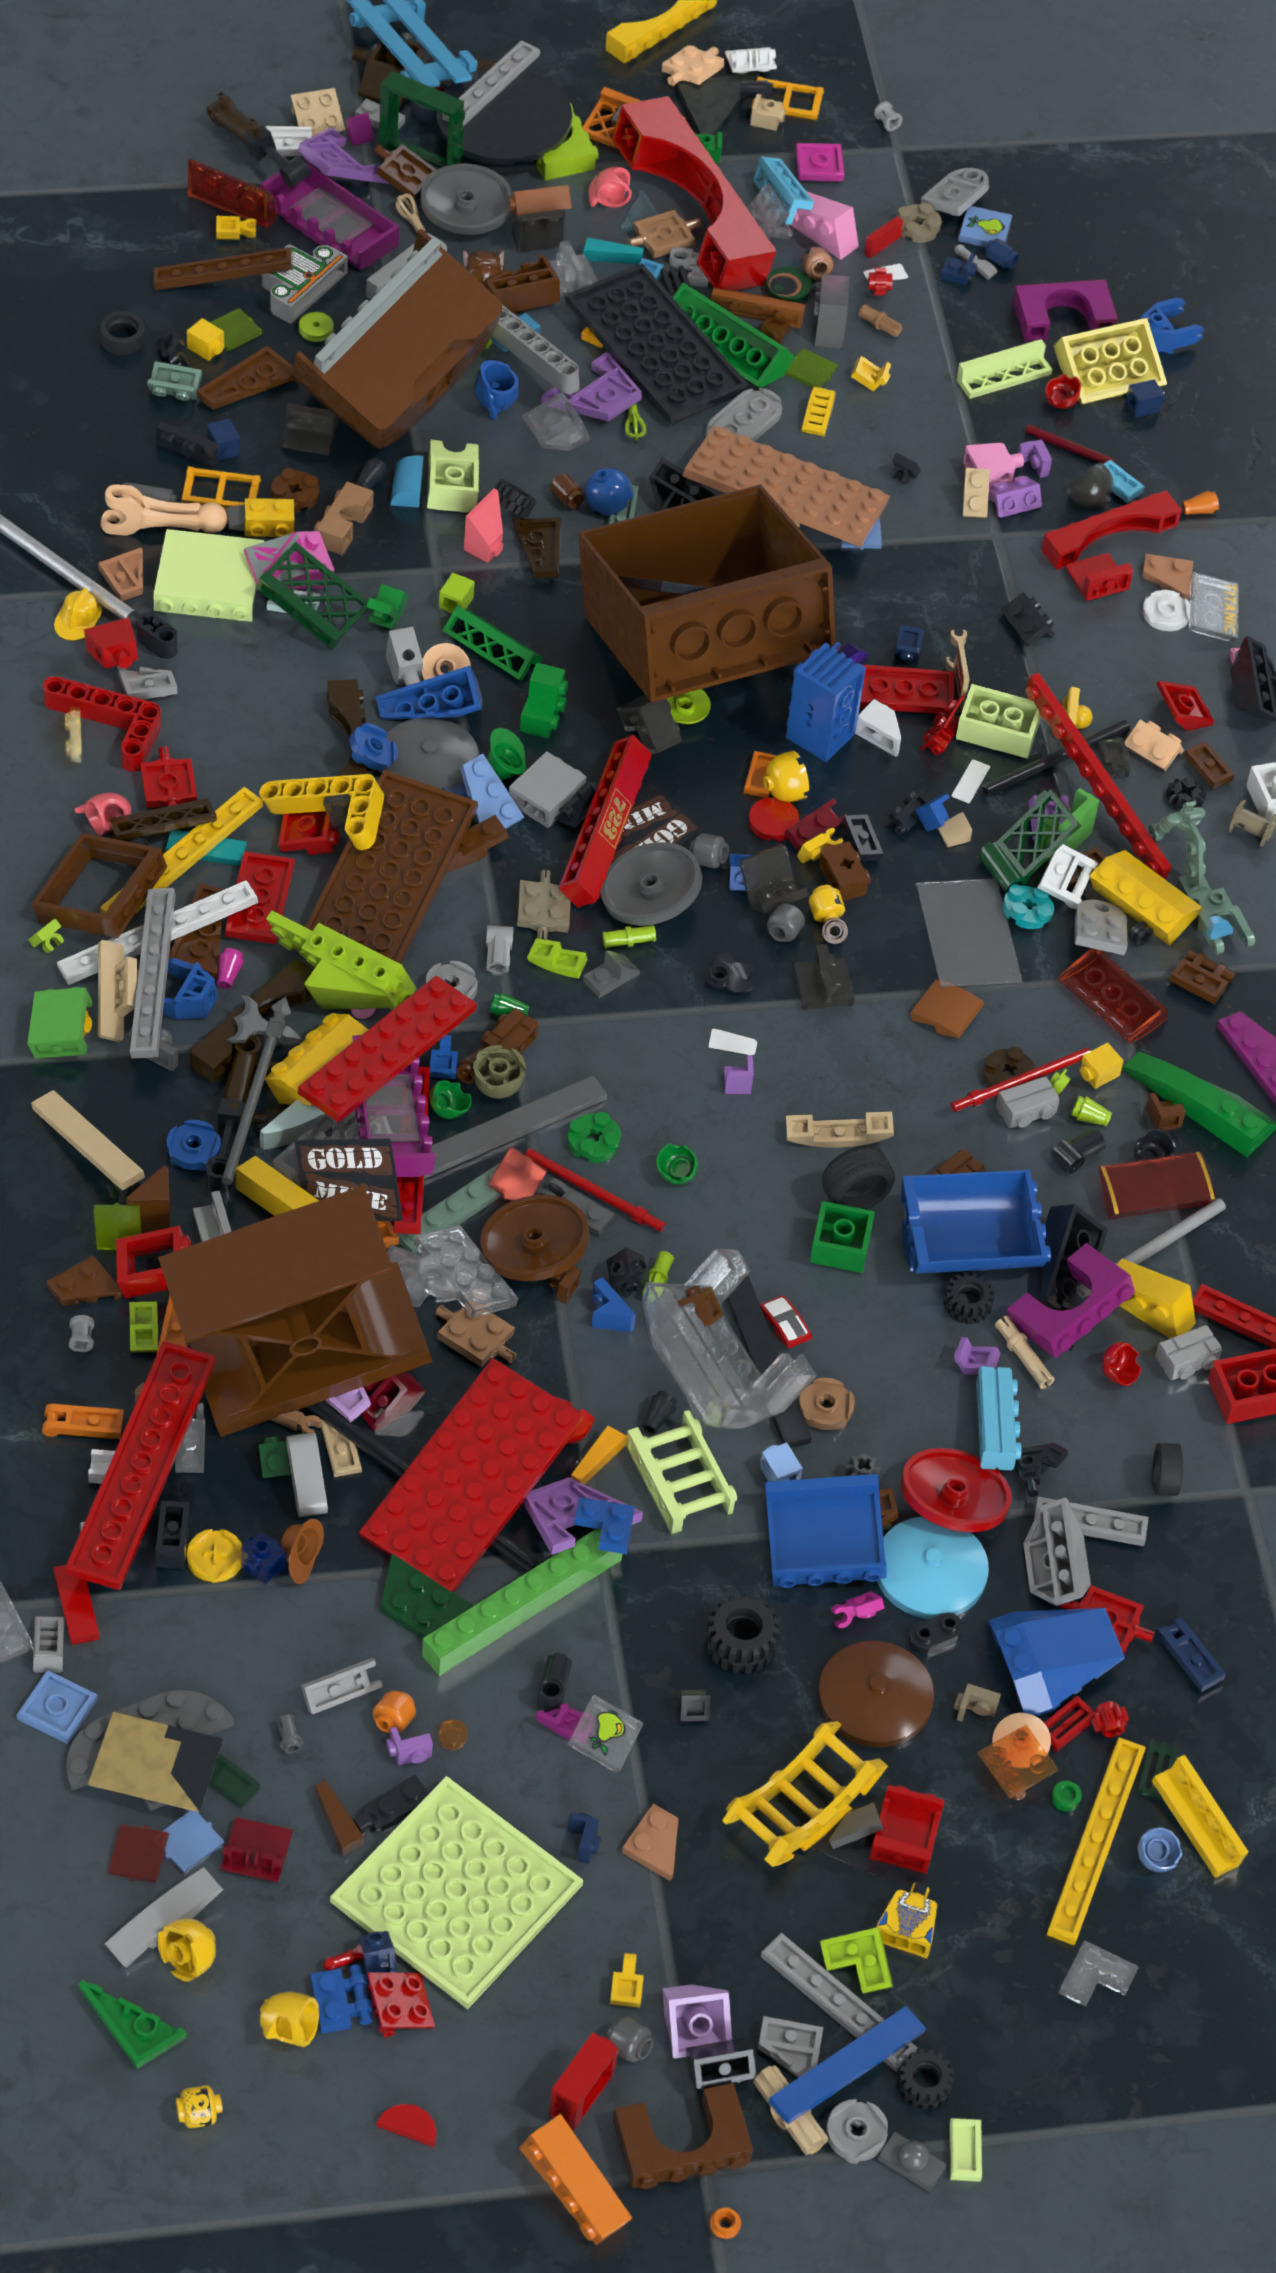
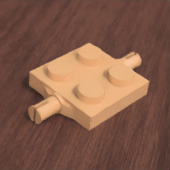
(692, 65)

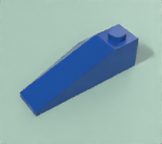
(437, 697)

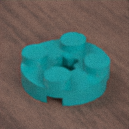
(1016, 905)

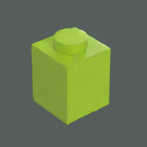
(456, 591)

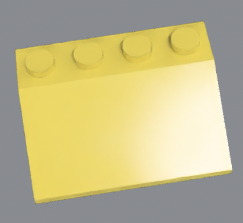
(1110, 359)

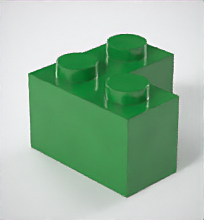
(544, 700)

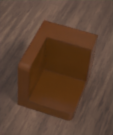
(1165, 1114)

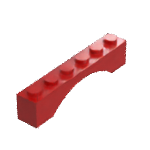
(1149, 514)

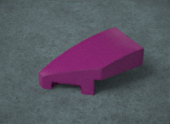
(560, 1720)

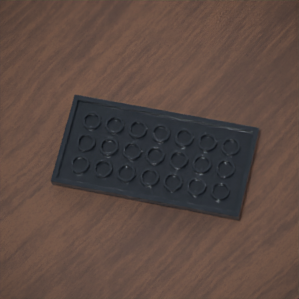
(656, 343)

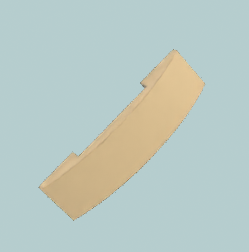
(840, 1133)

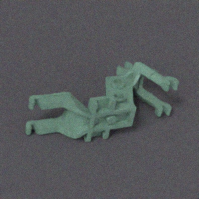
(1194, 883)

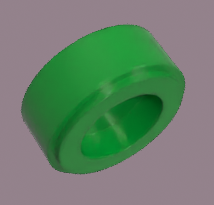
(1066, 1795)

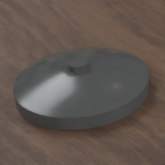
(466, 199)
(432, 751)
(651, 884)

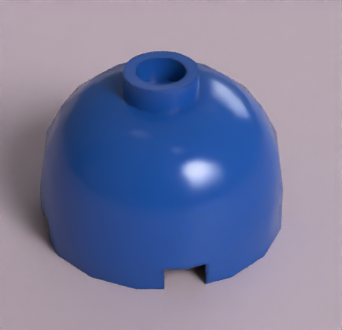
(608, 491)

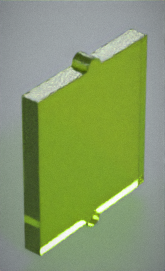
(237, 328)
(811, 369)
(115, 1223)

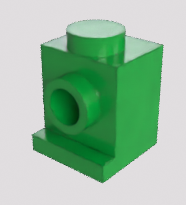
(713, 145)

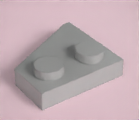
(147, 683)
(791, 2044)

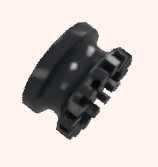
(1141, 933)

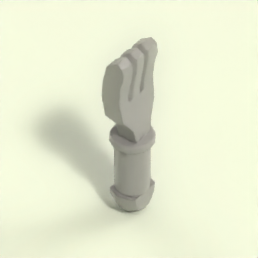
(983, 266)

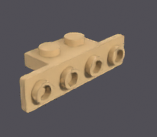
(115, 989)

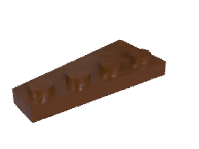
(249, 377)

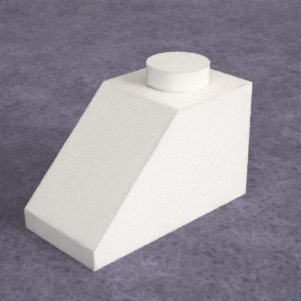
(879, 726)

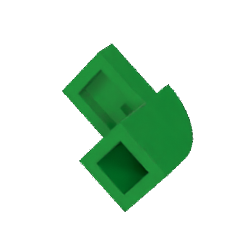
(387, 607)

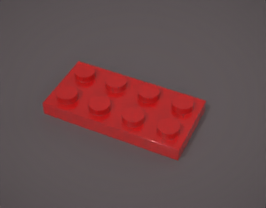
(908, 688)
(270, 881)

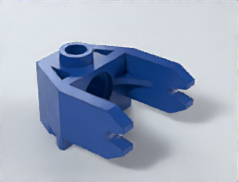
(1163, 333)
(196, 994)

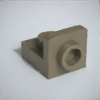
(977, 1699)

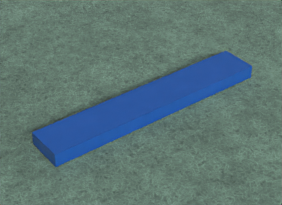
(846, 2065)

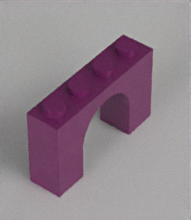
(1088, 297)
(1059, 1330)

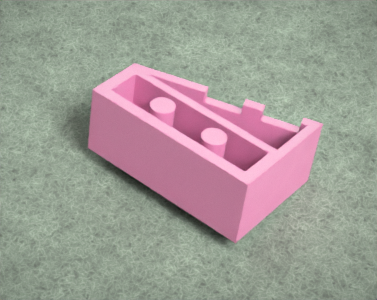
(828, 225)

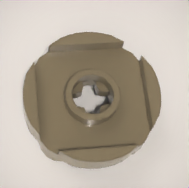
(923, 214)

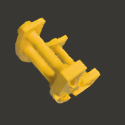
(821, 1819)

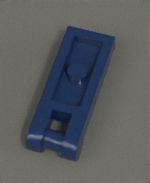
(1190, 1654)

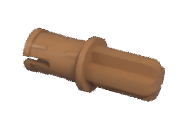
(880, 320)

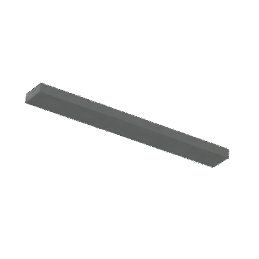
(517, 1123)

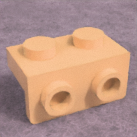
(1154, 745)

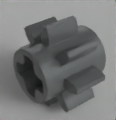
(862, 1466)

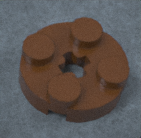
(296, 480)

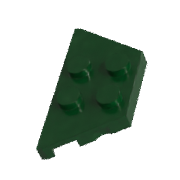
(418, 1600)

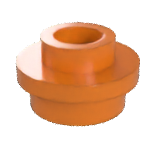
(728, 2215)

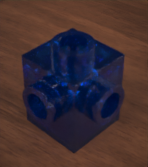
(263, 1557)

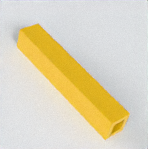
(270, 1187)

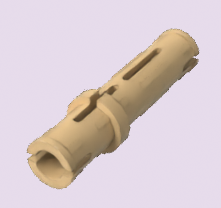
(1018, 1343)

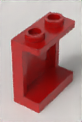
(908, 1829)

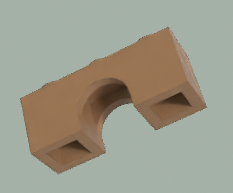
(349, 504)

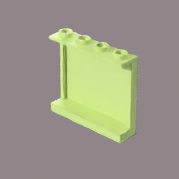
(205, 576)

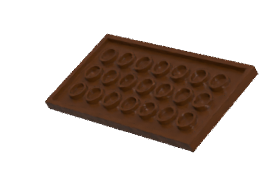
(387, 889)

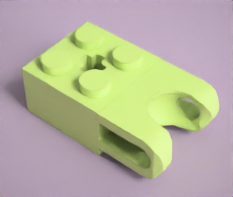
(452, 478)

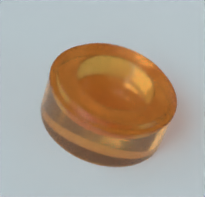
(452, 1734)

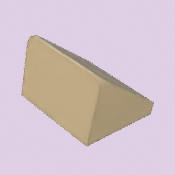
(956, 830)

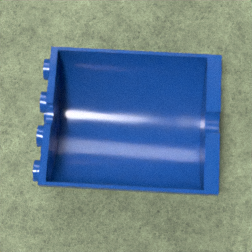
(972, 1222)

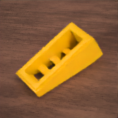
(820, 398)

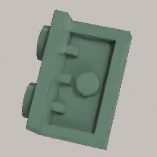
(174, 381)

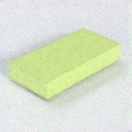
(965, 2149)

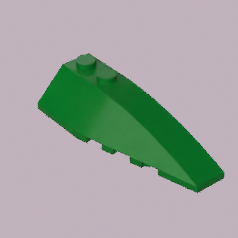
(744, 347)
(1209, 1105)

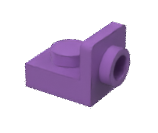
(1038, 456)

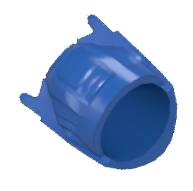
(496, 387)

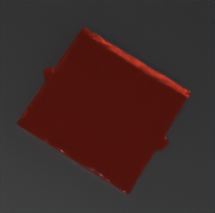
(516, 1176)
(138, 1853)

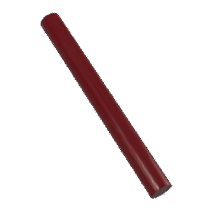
(1068, 445)

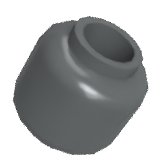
(709, 850)
(785, 922)
(631, 2039)

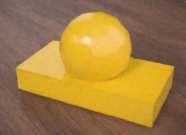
(1079, 714)

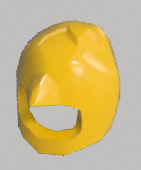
(290, 2018)

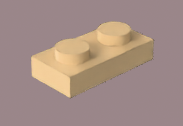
(976, 493)

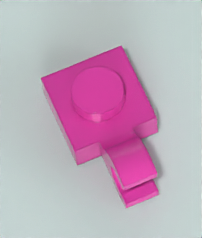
(860, 1606)

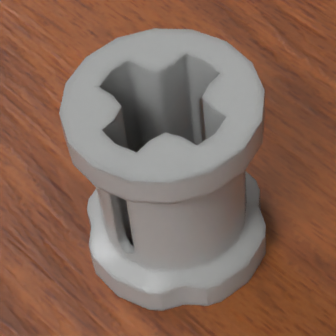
(887, 117)
(81, 1333)

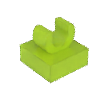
(45, 935)

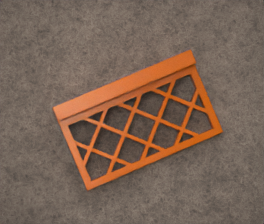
(610, 101)

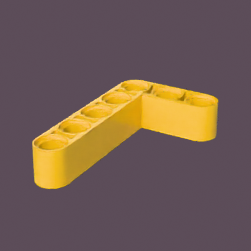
(309, 794)

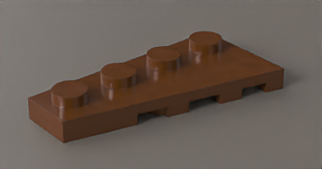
(202, 944)

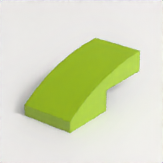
(552, 957)
(143, 1327)

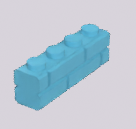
(997, 1418)

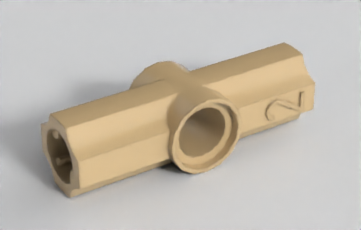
(805, 2128)

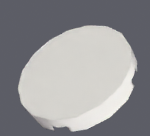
(1166, 610)

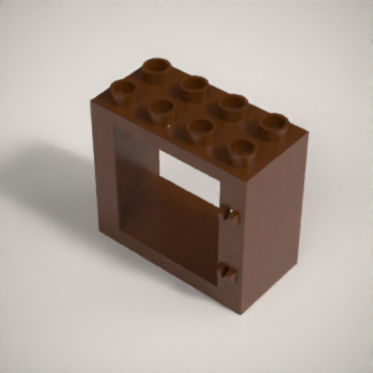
(763, 602)

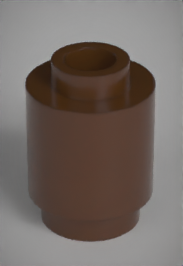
(567, 491)

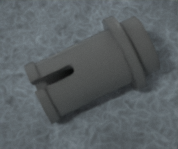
(291, 1741)

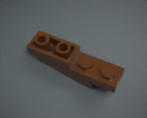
(478, 841)

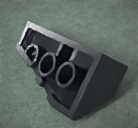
(1066, 1232)

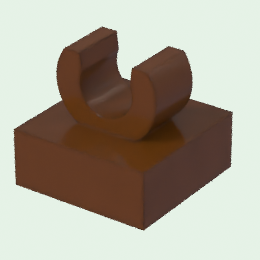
(566, 1283)

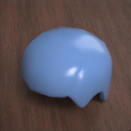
(1159, 1849)

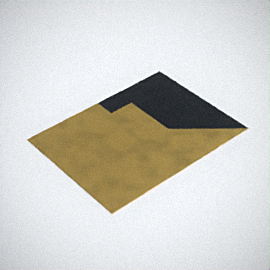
(156, 1761)

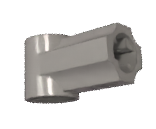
(499, 945)

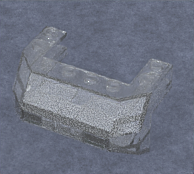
(711, 1360)

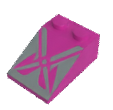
(266, 554)

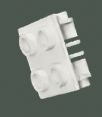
(751, 60)

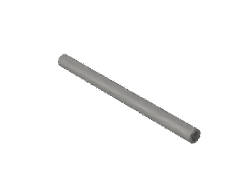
(1168, 1237)

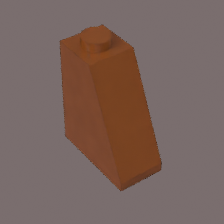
(540, 200)

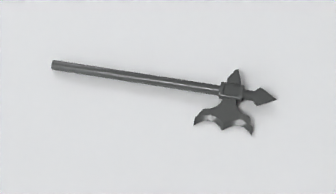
(275, 1031)

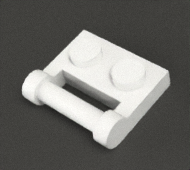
(1060, 872)

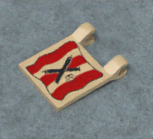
(960, 669)

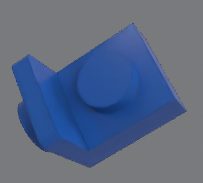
(736, 879)

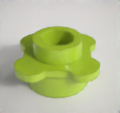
(1059, 1081)

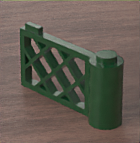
(1002, 861)

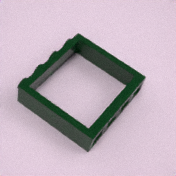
(399, 85)

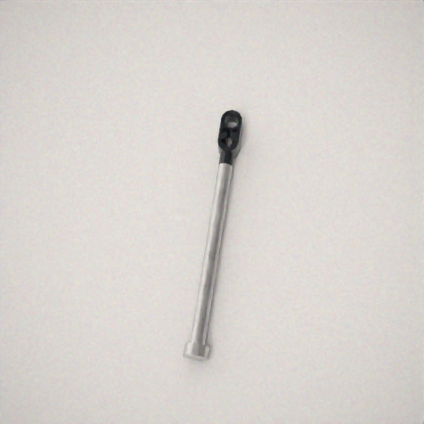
(151, 629)

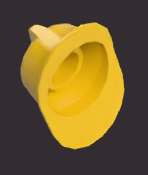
(77, 613)

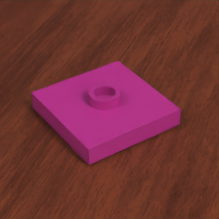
(819, 162)

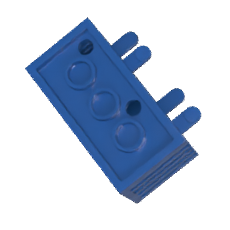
(825, 701)

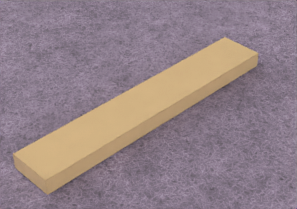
(88, 1140)
(341, 1451)

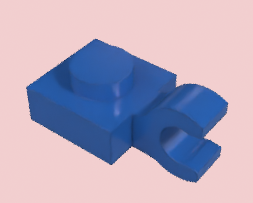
(443, 1061)

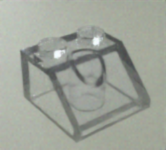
(556, 424)

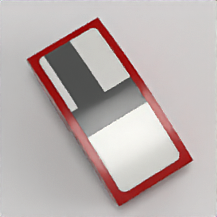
(787, 1322)

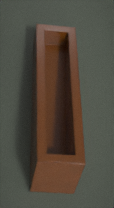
(341, 1825)

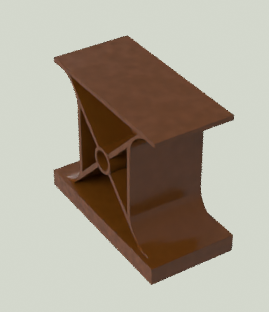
(295, 1310)

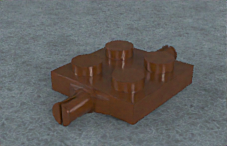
(403, 169)

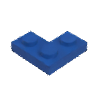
(610, 1517)

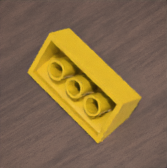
(1144, 895)
(311, 1055)

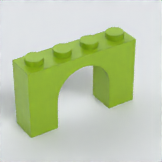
(570, 157)

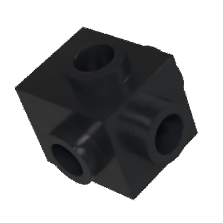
(627, 1271)

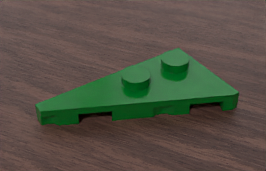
(137, 2032)

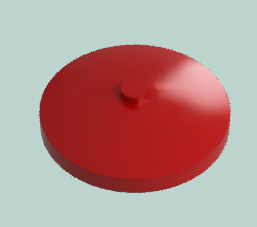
(955, 1490)

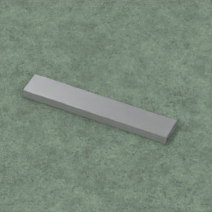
(497, 79)
(827, 1992)

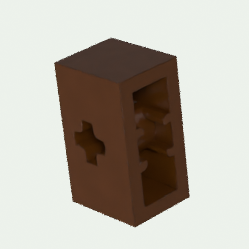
(844, 871)

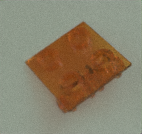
(1017, 1762)

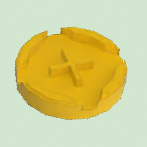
(214, 1555)

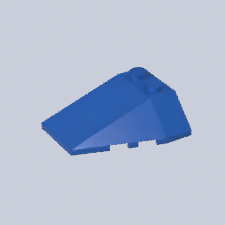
(1055, 1653)

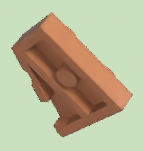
(124, 574)
(654, 1842)

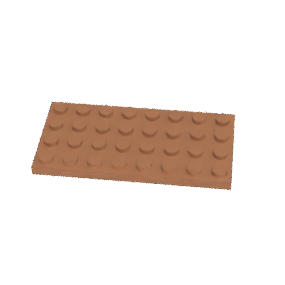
(799, 487)

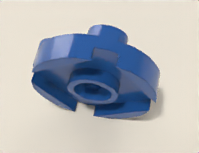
(379, 756)
(193, 1158)

